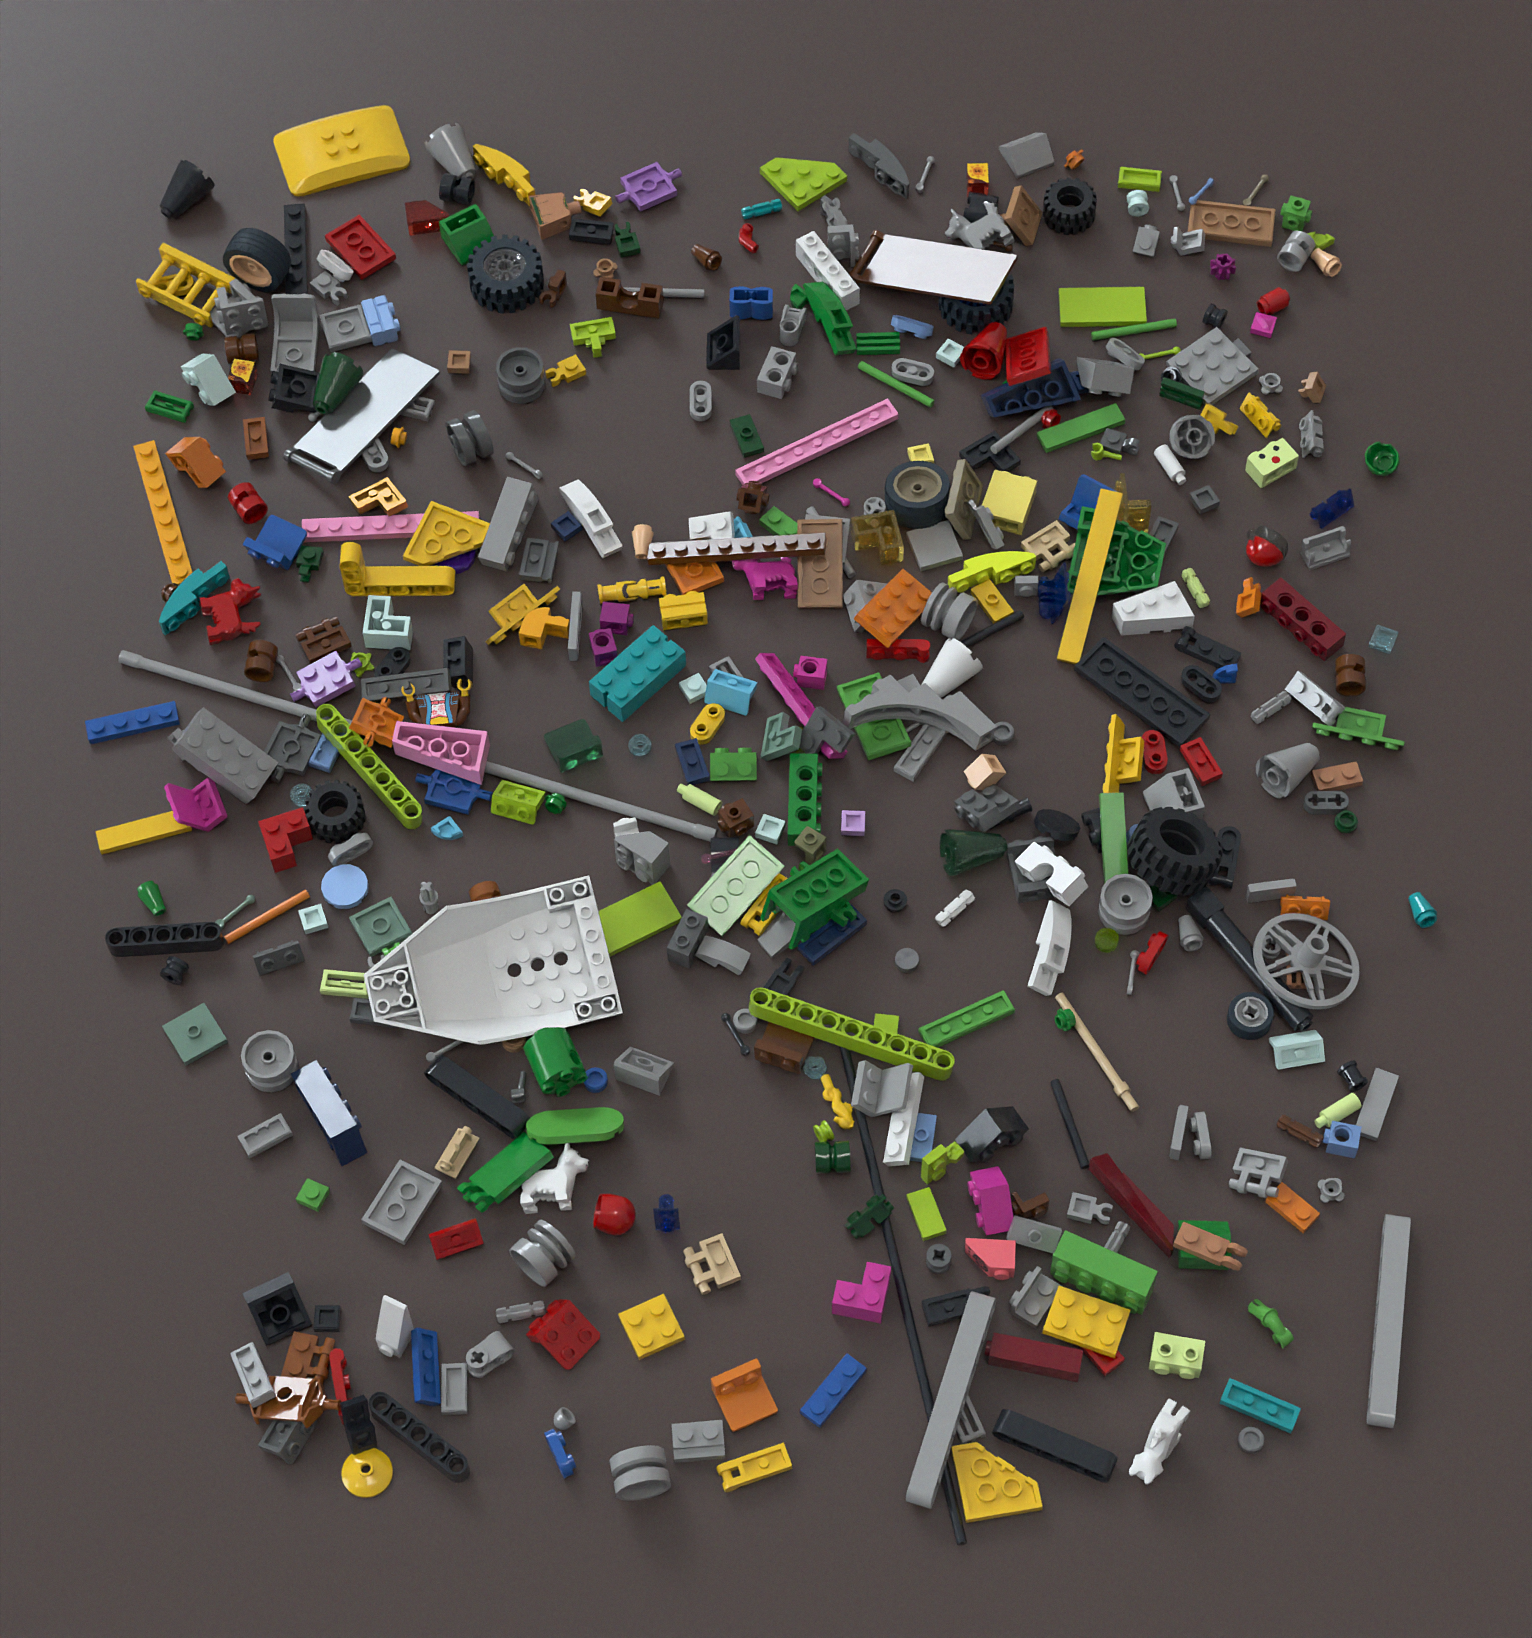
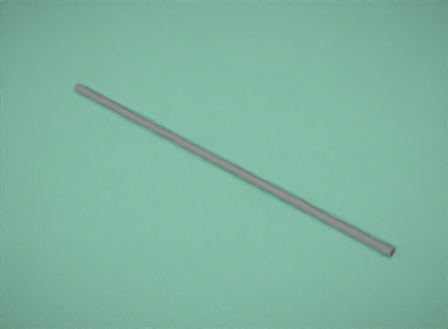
(696, 830)

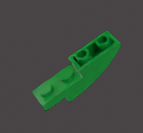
(831, 312)

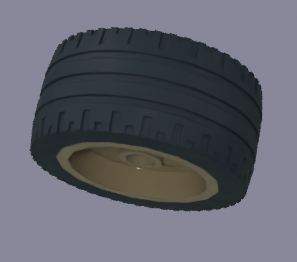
(917, 494)

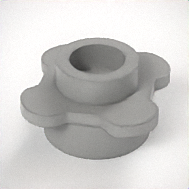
(1270, 378)
(1331, 1183)

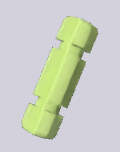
(1195, 587)

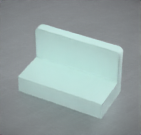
(1297, 1049)

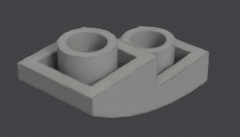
(722, 952)

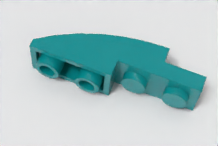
(185, 599)

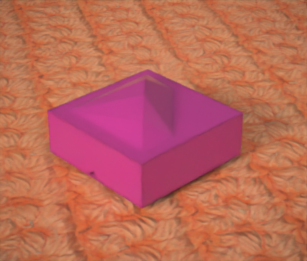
(1263, 325)

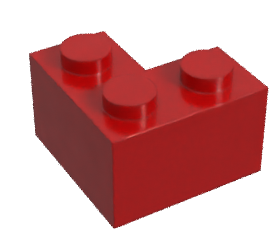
(281, 834)

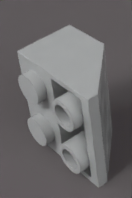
(1175, 791)
(643, 855)

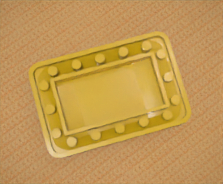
(341, 150)

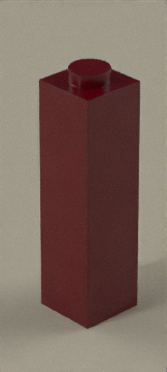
(1034, 1357)

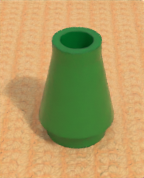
(151, 896)

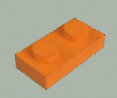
(1293, 1208)

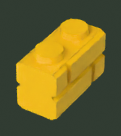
(683, 610)

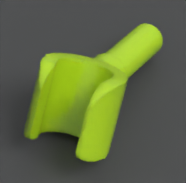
(1099, 453)

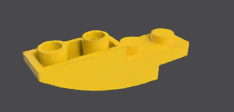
(504, 169)

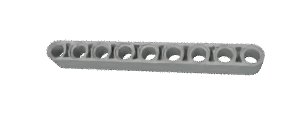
(1388, 1321)
(950, 1400)

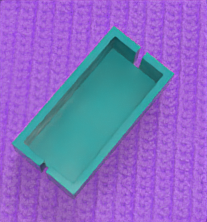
(637, 673)

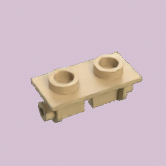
(457, 1152)

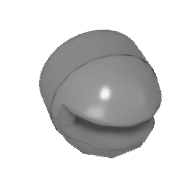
(564, 1419)

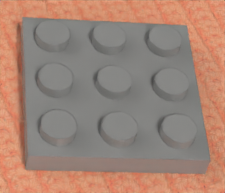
(1213, 366)

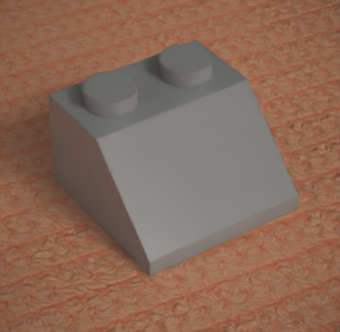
(1105, 376)

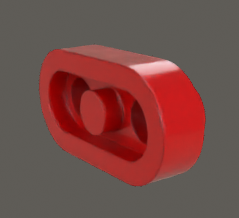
(1154, 750)
(1156, 945)

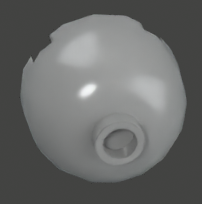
(1192, 436)

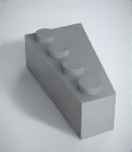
(508, 524)

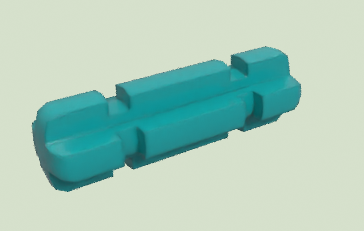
(761, 209)

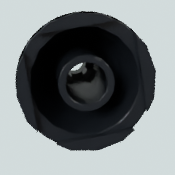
(184, 189)

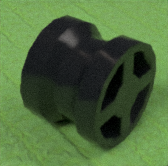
(1215, 316)
(174, 970)

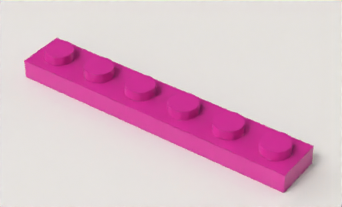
(792, 695)

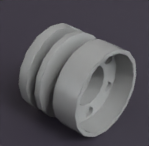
(949, 612)
(543, 1251)

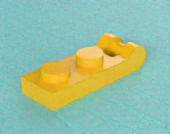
(757, 908)
(754, 1467)

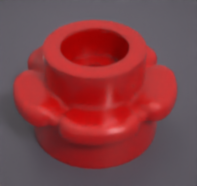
(1050, 418)

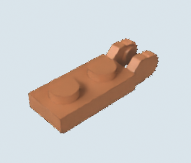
(1208, 1246)

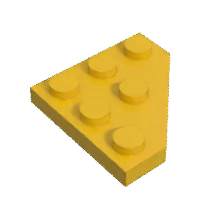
(444, 535)
(991, 1485)

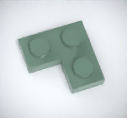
(779, 738)

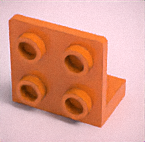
(743, 1395)

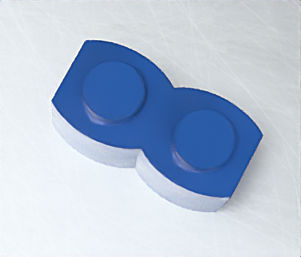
(751, 302)

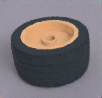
(257, 259)

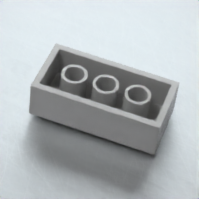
(224, 755)

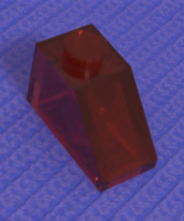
(423, 217)

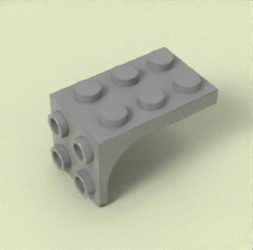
(295, 331)

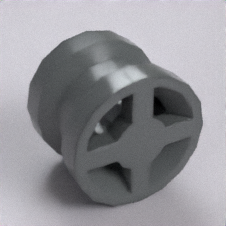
(936, 1264)

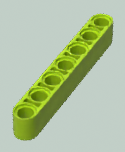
(373, 775)

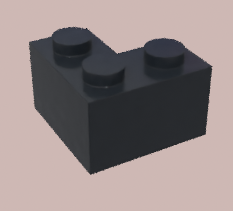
(991, 1130)

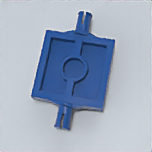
(451, 791)

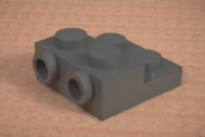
(986, 808)

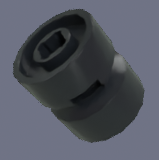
(456, 189)

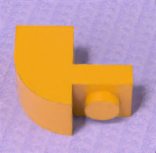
(539, 624)

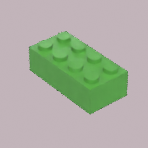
(1103, 1273)

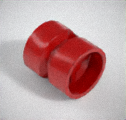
(247, 503)

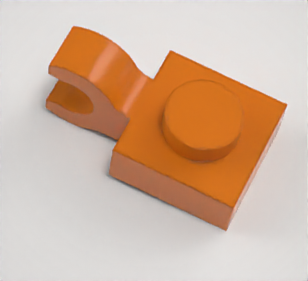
(1249, 600)

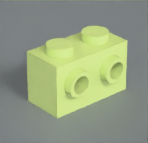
(1176, 1355)

